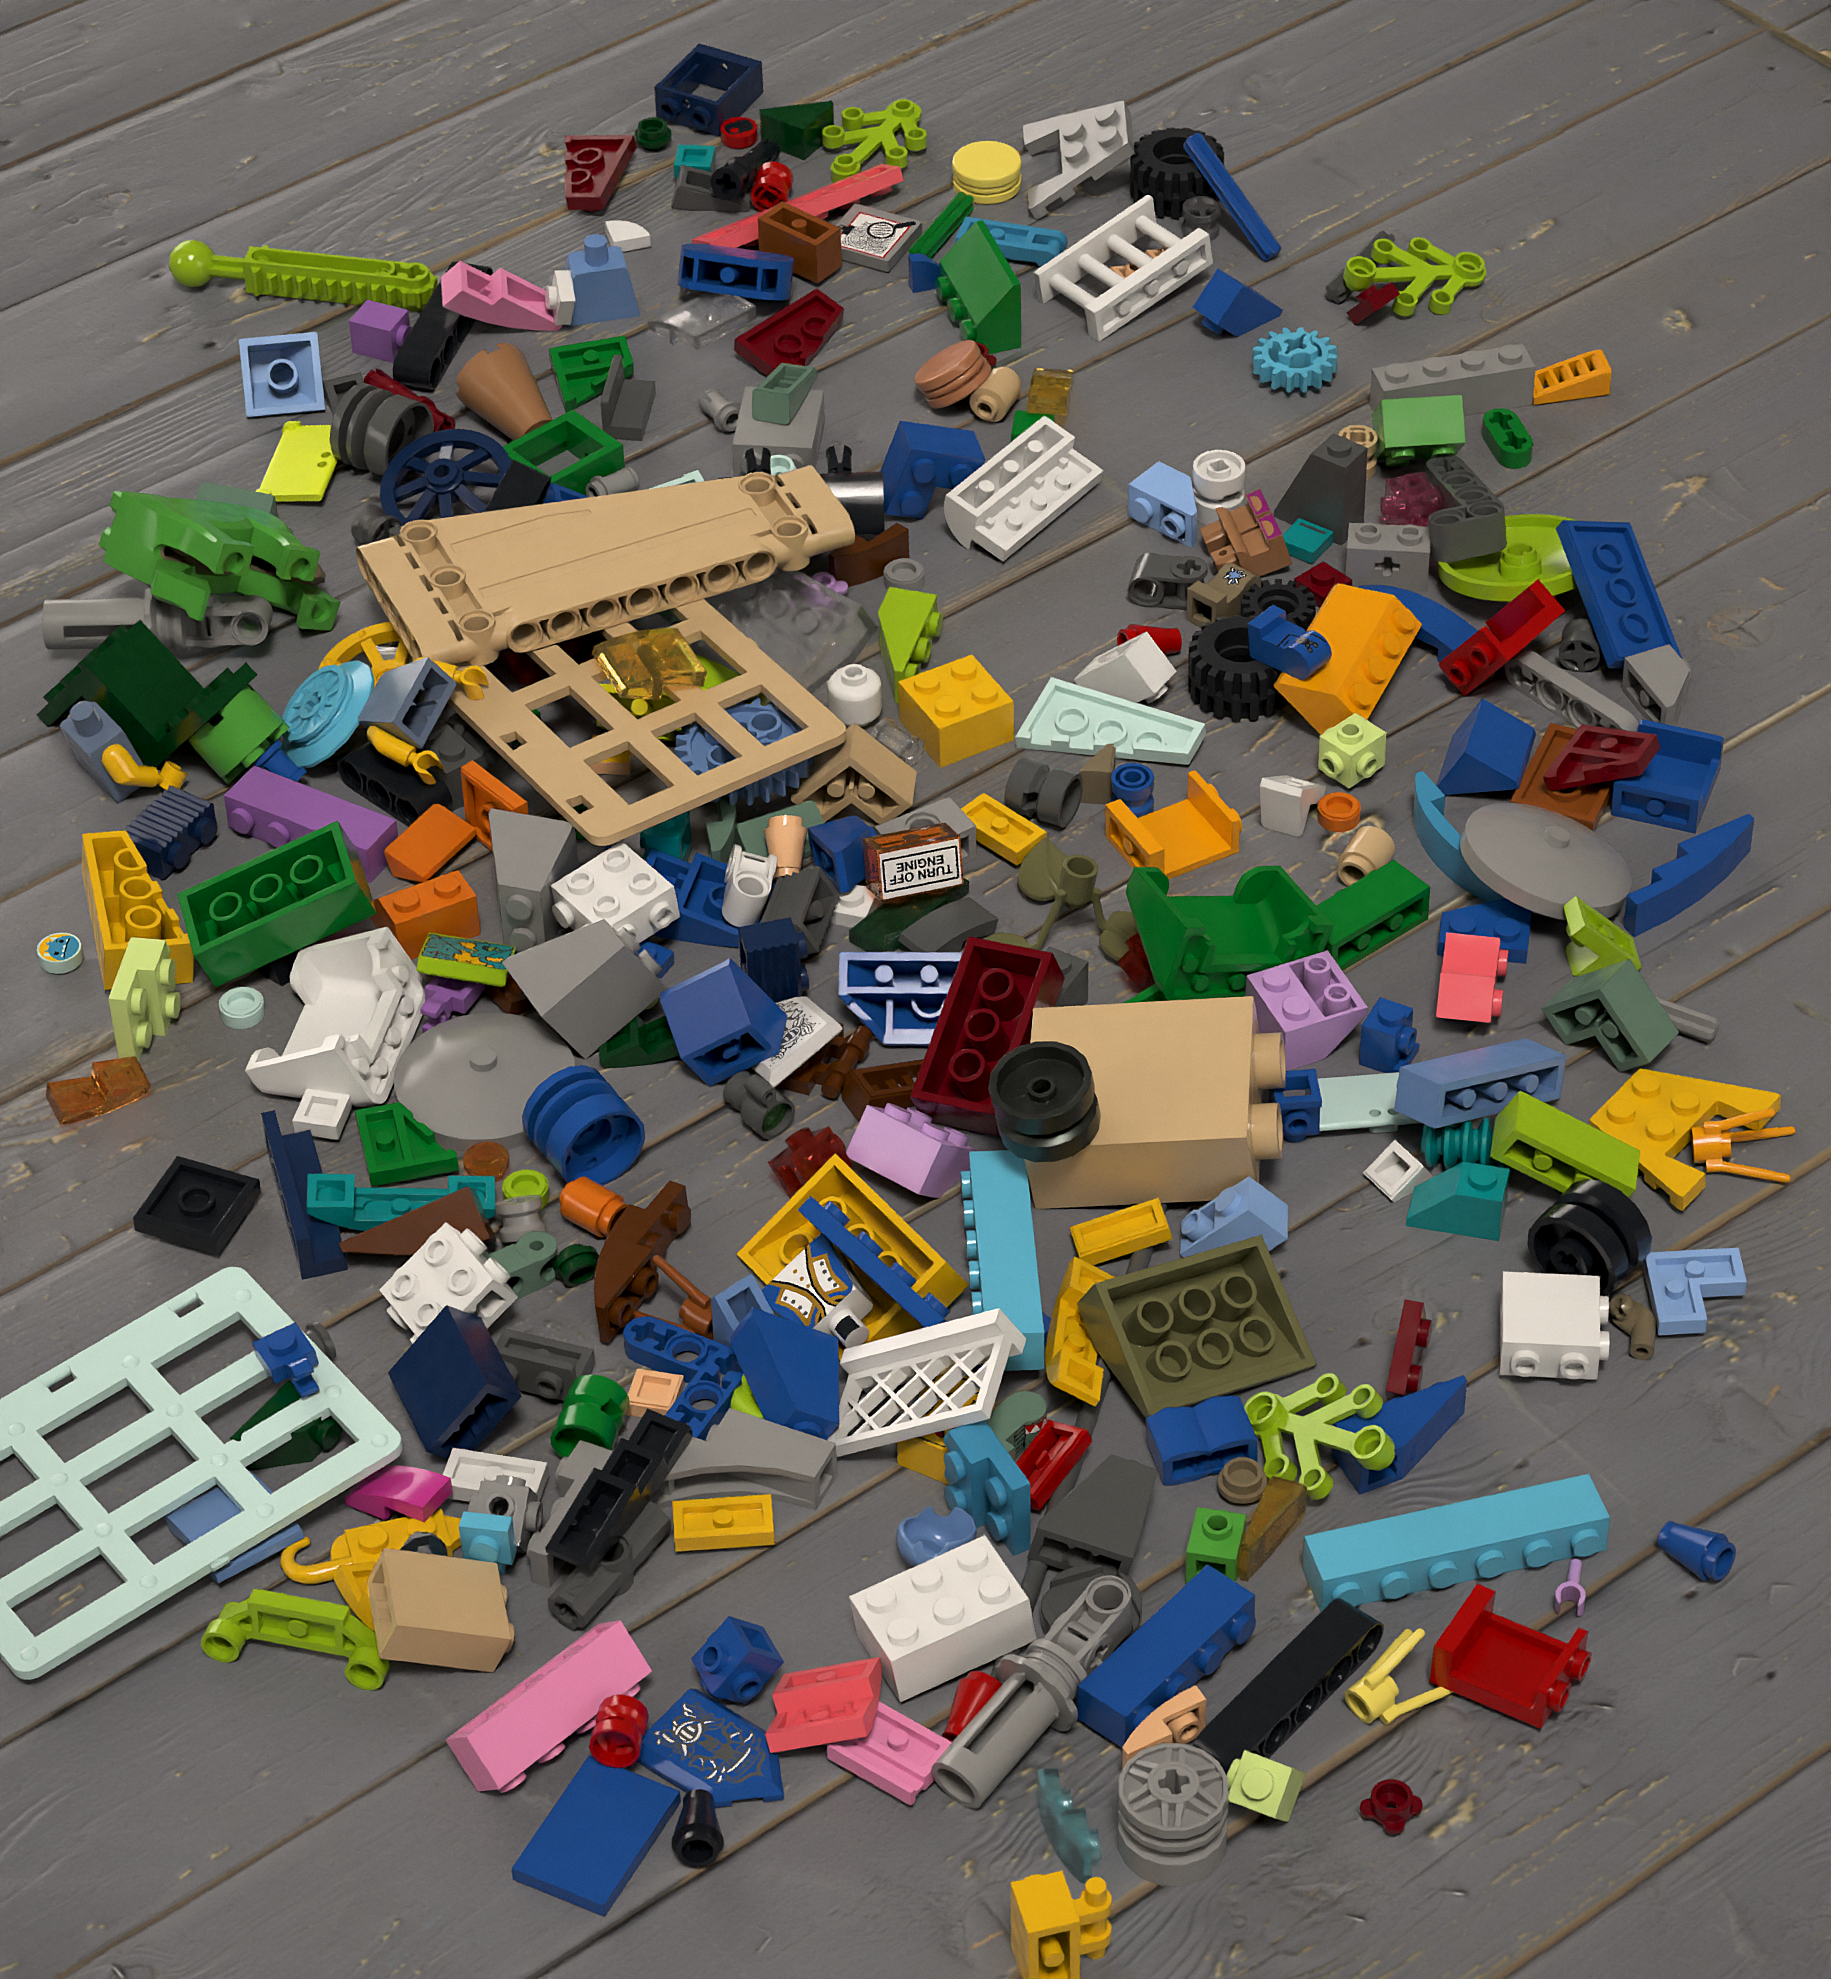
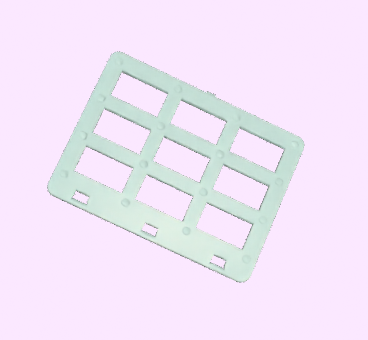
(131, 1360)

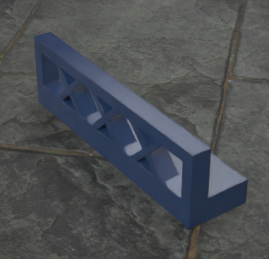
(291, 1161)

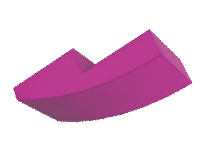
(400, 1489)

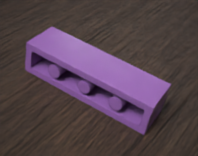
(285, 810)

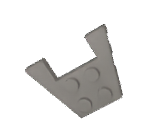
(1090, 145)

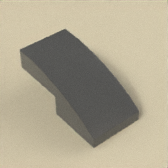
(948, 927)

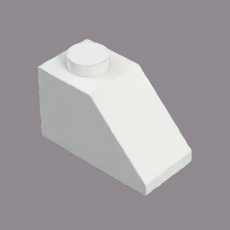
(1129, 671)

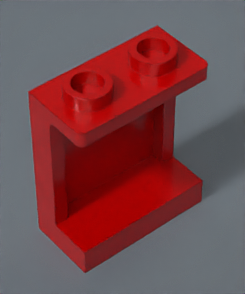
(1515, 628)
(1507, 1662)

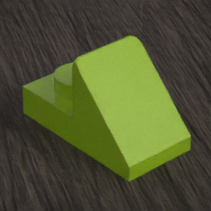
(1595, 940)

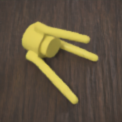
(1376, 1691)

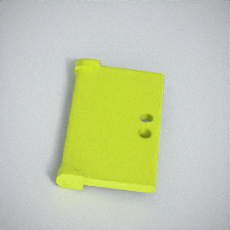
(300, 464)

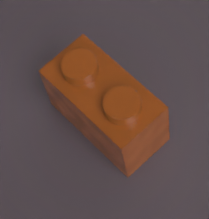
(803, 237)

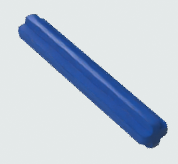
(1232, 196)

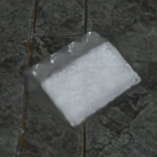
(796, 624)

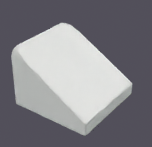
(1396, 1172)

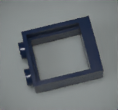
(704, 66)

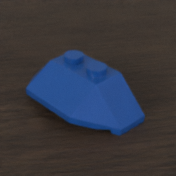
(897, 992)

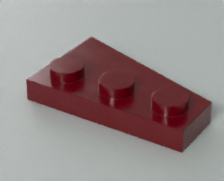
(595, 168)
(791, 334)

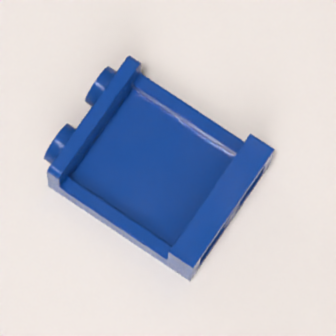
(1675, 782)

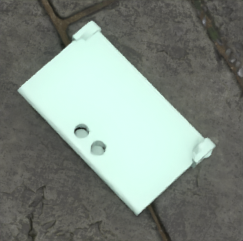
(1361, 1103)

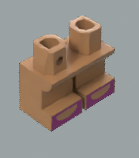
(1247, 537)

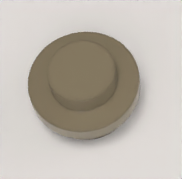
(1242, 1480)

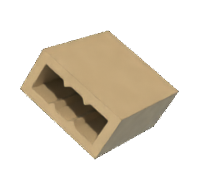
(439, 1610)

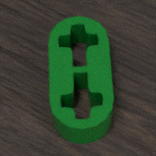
(1507, 438)

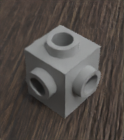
(511, 1495)

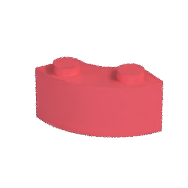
(1470, 978)

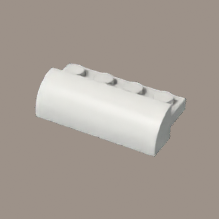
(1020, 490)

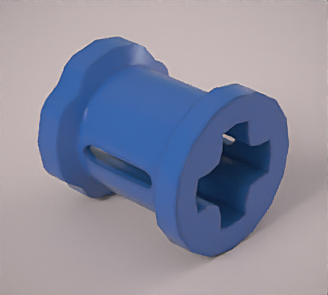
(278, 762)

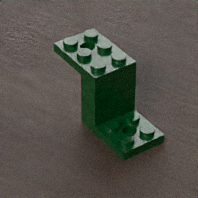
(144, 691)

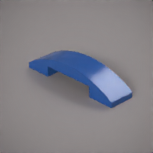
(1439, 625)

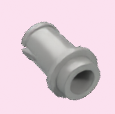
(721, 410)
(618, 482)

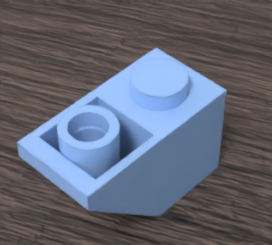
(1165, 503)
(1233, 1217)

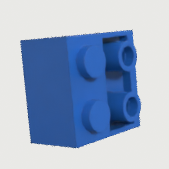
(723, 1022)

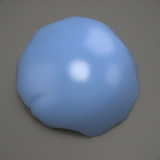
(933, 1535)

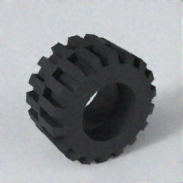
(1168, 172)
(1226, 677)

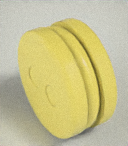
(987, 172)

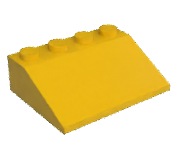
(791, 1233)

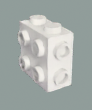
(617, 889)
(449, 1273)
(1552, 1325)

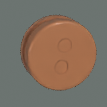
(952, 374)

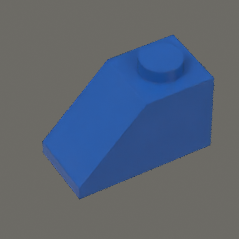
(1233, 306)
(839, 850)

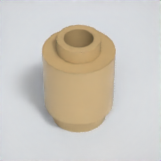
(996, 394)
(1365, 852)

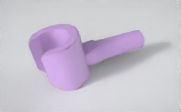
(1571, 1589)

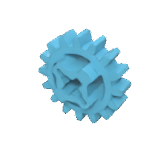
(1294, 359)

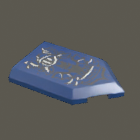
(712, 1750)

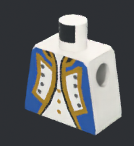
(822, 1293)

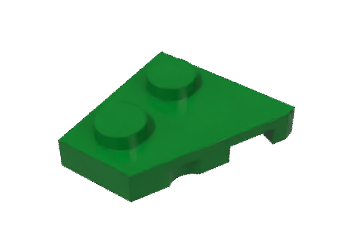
(584, 368)
(400, 1146)

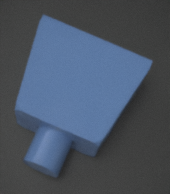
(600, 283)

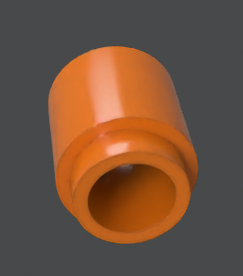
(591, 1206)

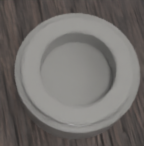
(904, 574)

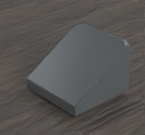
(336, 388)

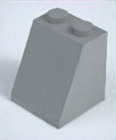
(527, 860)
(588, 983)

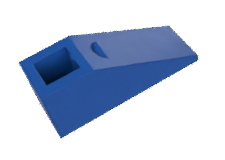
(1413, 1425)

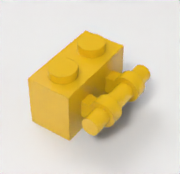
(1054, 1929)

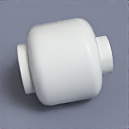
(855, 695)

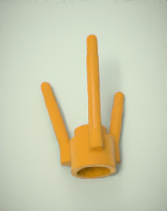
(1714, 1142)

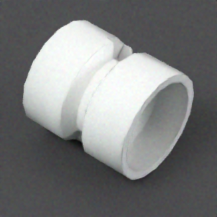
(1217, 483)

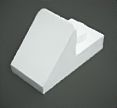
(1287, 803)

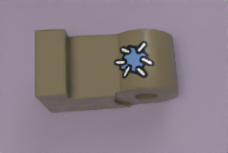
(1219, 594)

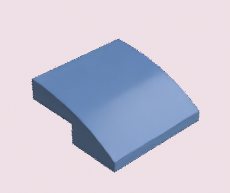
(212, 1510)

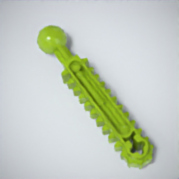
(308, 275)

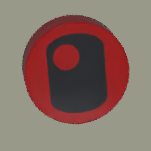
(739, 132)

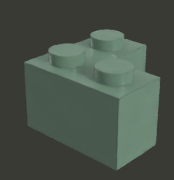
(1615, 1009)

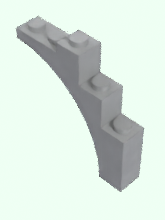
(735, 1460)

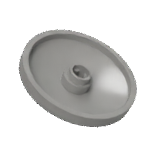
(1544, 859)
(476, 1075)

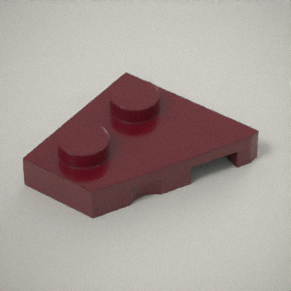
(1601, 756)
(1412, 1337)

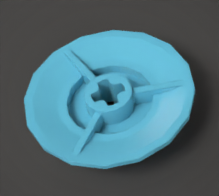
(325, 711)

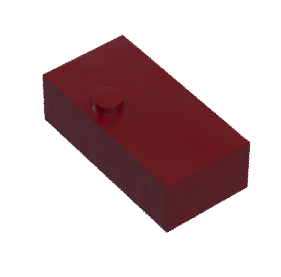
(979, 1024)

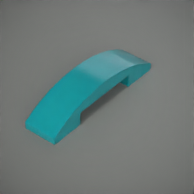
(362, 1208)

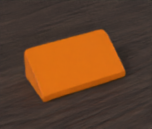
(428, 844)

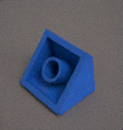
(1486, 752)

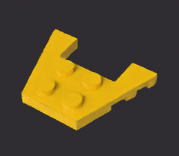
(1657, 1116)

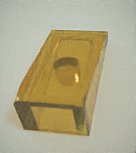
(1274, 1520)

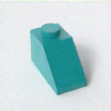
(1462, 1201)

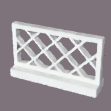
(917, 1360)

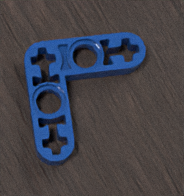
(700, 1374)

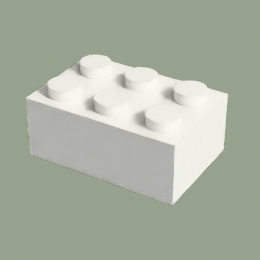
(943, 1618)

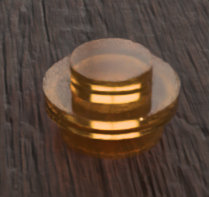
(486, 1160)

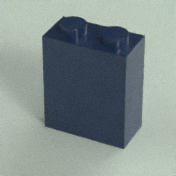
(454, 1383)

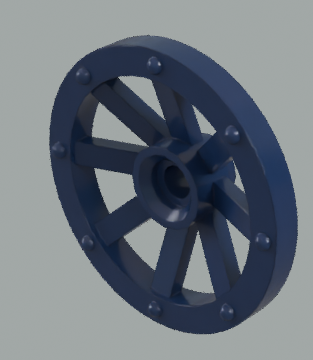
(443, 479)

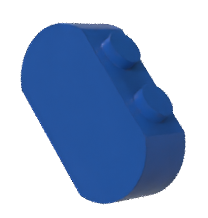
(735, 271)

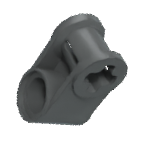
(1164, 580)

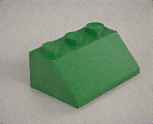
(981, 291)

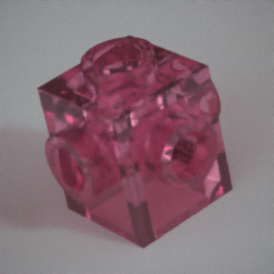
(1410, 500)

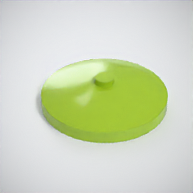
(1530, 555)

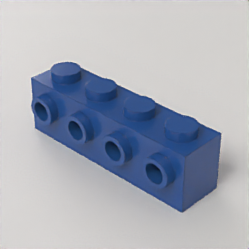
(1167, 1654)

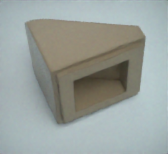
(1097, 776)

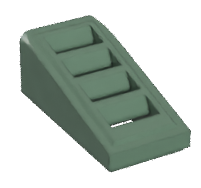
(782, 393)

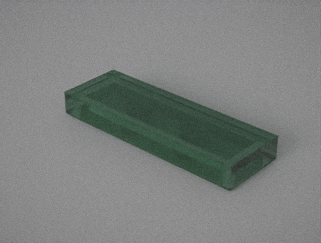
(884, 925)

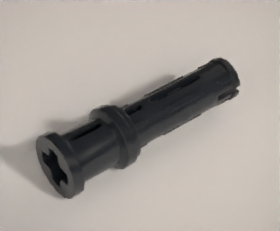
(741, 172)

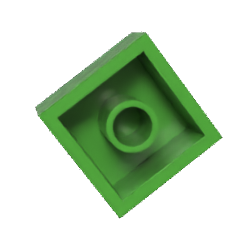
(1418, 428)

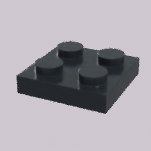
(197, 1205)

